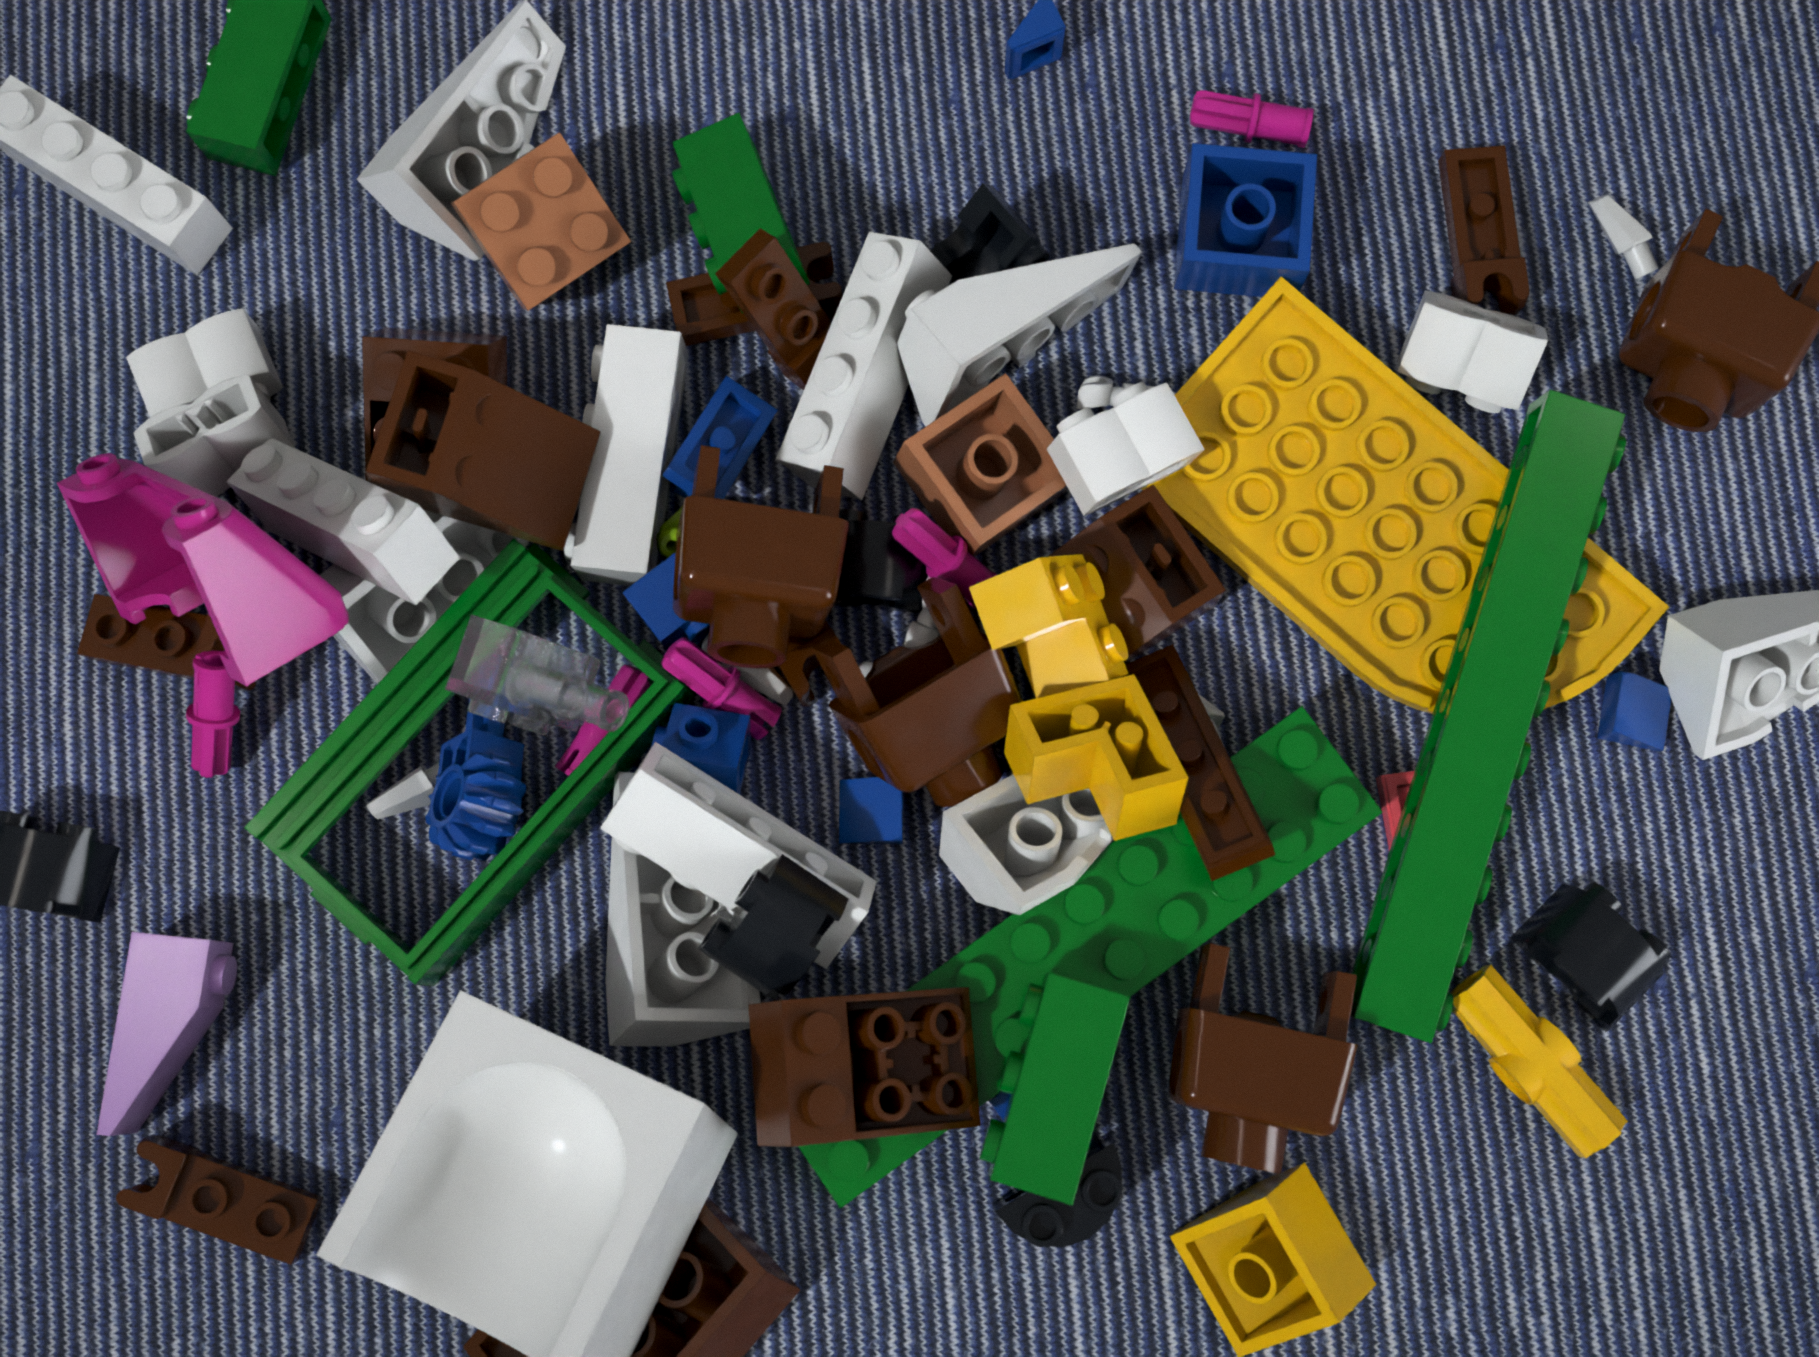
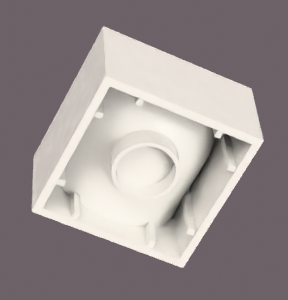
(531, 1187)

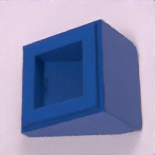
(1035, 40)
(1634, 711)
(870, 812)

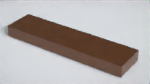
(1214, 801)

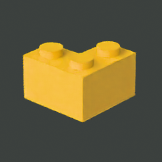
(1054, 621)
(1102, 742)

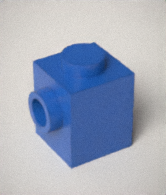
(652, 601)
(710, 741)

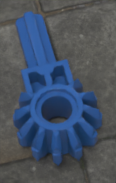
(477, 791)

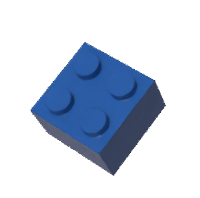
(1244, 219)

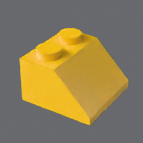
(1274, 1262)

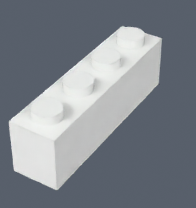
(109, 177)
(859, 367)
(638, 418)
(344, 519)
(719, 838)

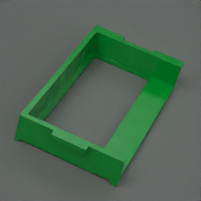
(399, 711)

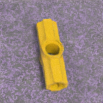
(1536, 1062)

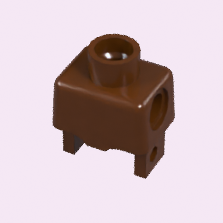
(1717, 334)
(757, 567)
(928, 707)
(1256, 1072)

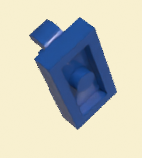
(730, 421)

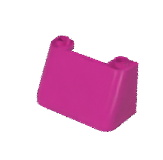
(188, 548)

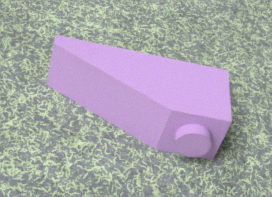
(164, 1010)

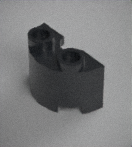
(988, 239)
(878, 567)
(56, 871)
(777, 929)
(1593, 950)
(1058, 1224)

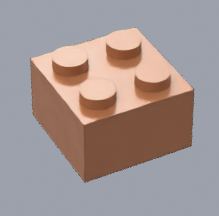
(541, 222)
(983, 466)

